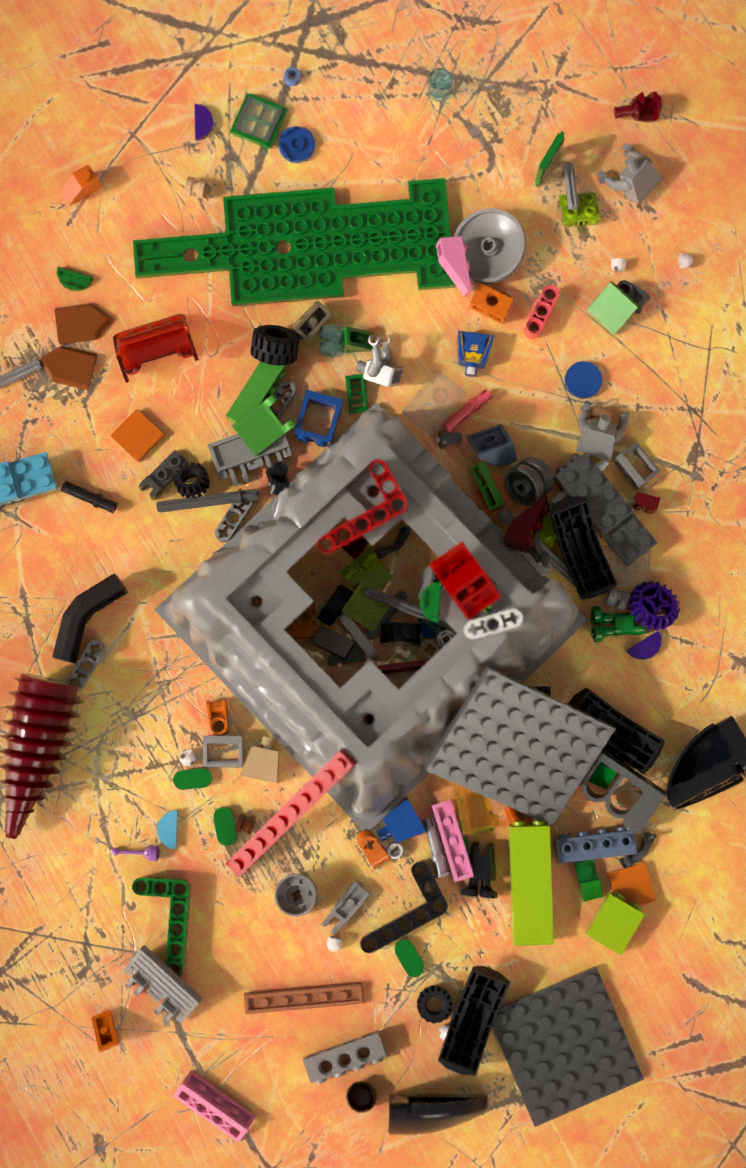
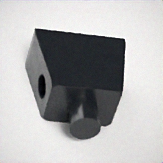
(402, 634)

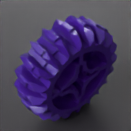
(658, 602)

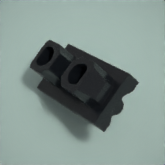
(277, 477)

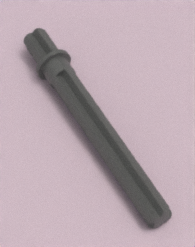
(208, 500)

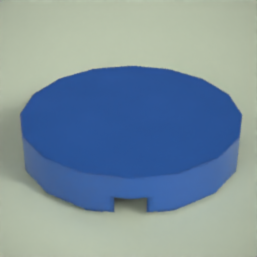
(296, 144)
(583, 380)

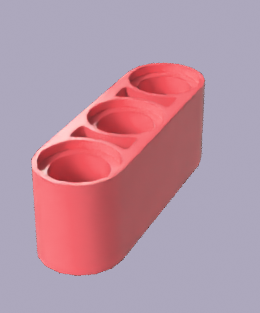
(545, 304)

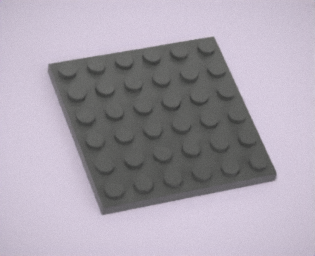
(565, 1046)

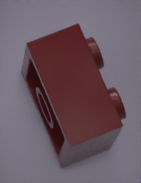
(645, 503)

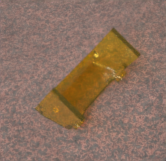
(474, 812)

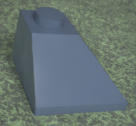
(493, 446)

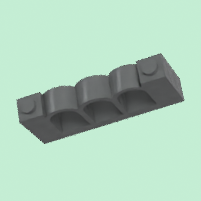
(644, 806)

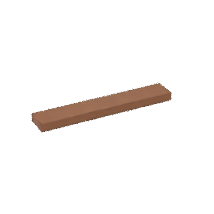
(303, 998)

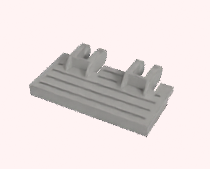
(234, 453)
(163, 984)

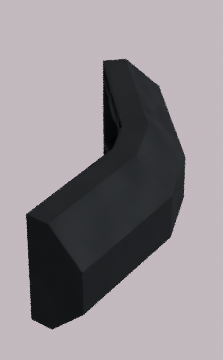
(581, 547)
(79, 614)
(629, 740)
(473, 1020)

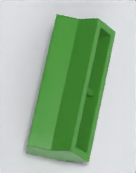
(489, 484)

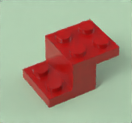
(465, 580)

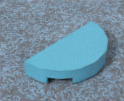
(168, 829)

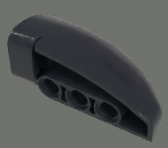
(708, 764)
(431, 1117)

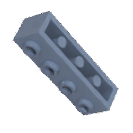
(594, 846)

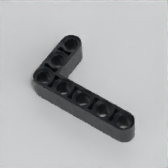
(411, 914)

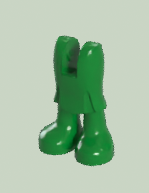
(621, 624)

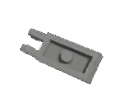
(347, 906)

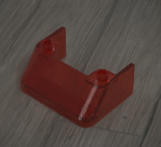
(153, 342)

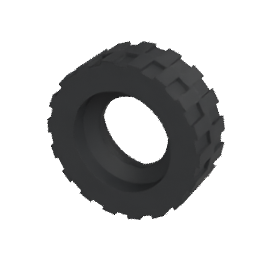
(335, 605)

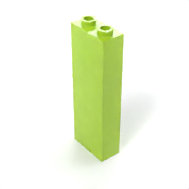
(531, 883)

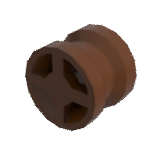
(246, 823)

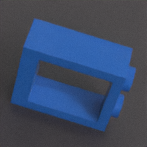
(323, 400)

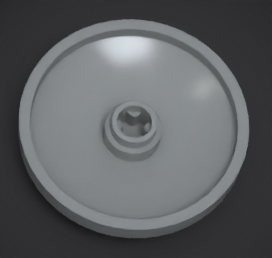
(493, 244)

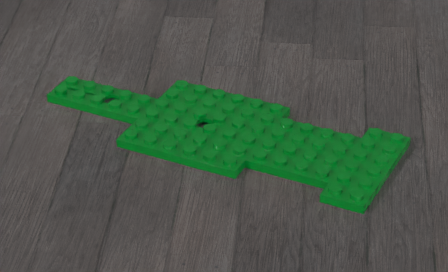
(325, 243)

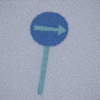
(428, 631)

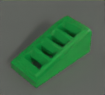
(349, 394)

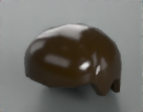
(361, 1096)

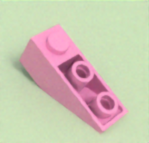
(453, 259)

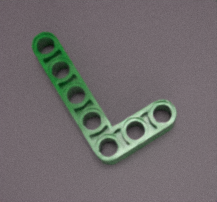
(174, 917)

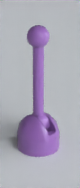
(151, 852)

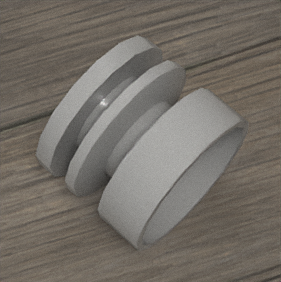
(286, 901)

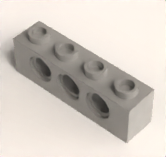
(319, 1075)

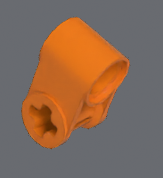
(218, 715)
(373, 850)

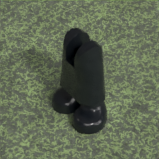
(482, 868)

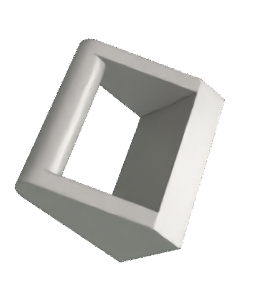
(630, 472)
(223, 740)

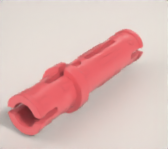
(462, 414)

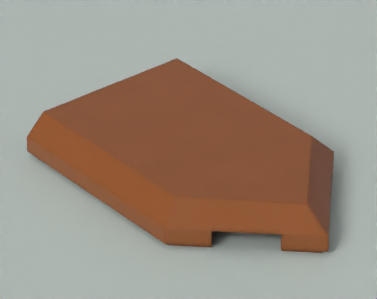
(80, 323)
(69, 366)

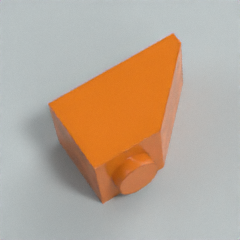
(80, 185)

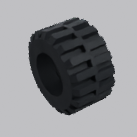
(275, 345)

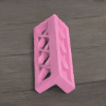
(452, 841)
(216, 1104)

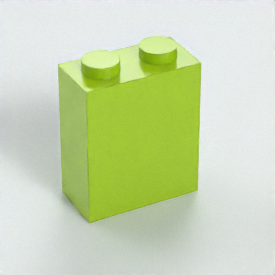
(615, 922)

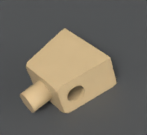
(262, 762)

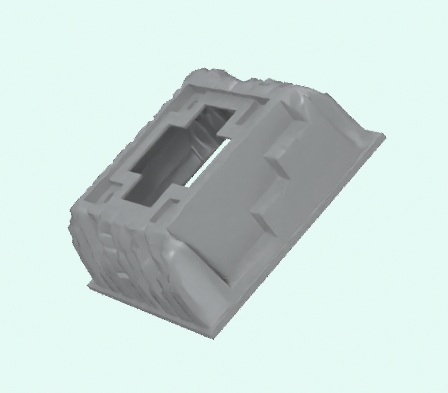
(287, 687)

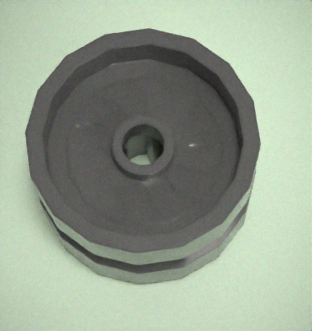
(529, 481)

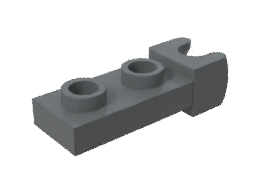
(163, 474)

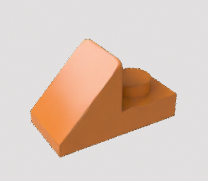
(105, 1031)

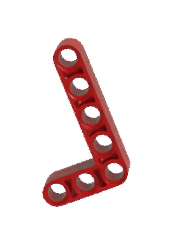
(369, 515)

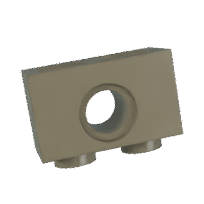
(311, 321)

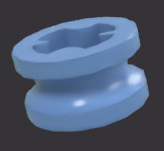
(292, 70)

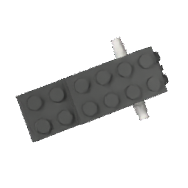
(610, 512)

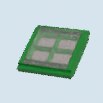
(258, 120)
(550, 158)

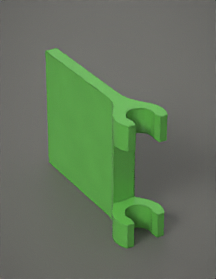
(261, 427)

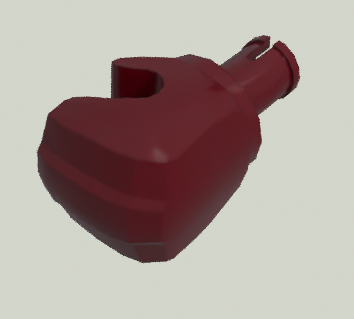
(641, 108)

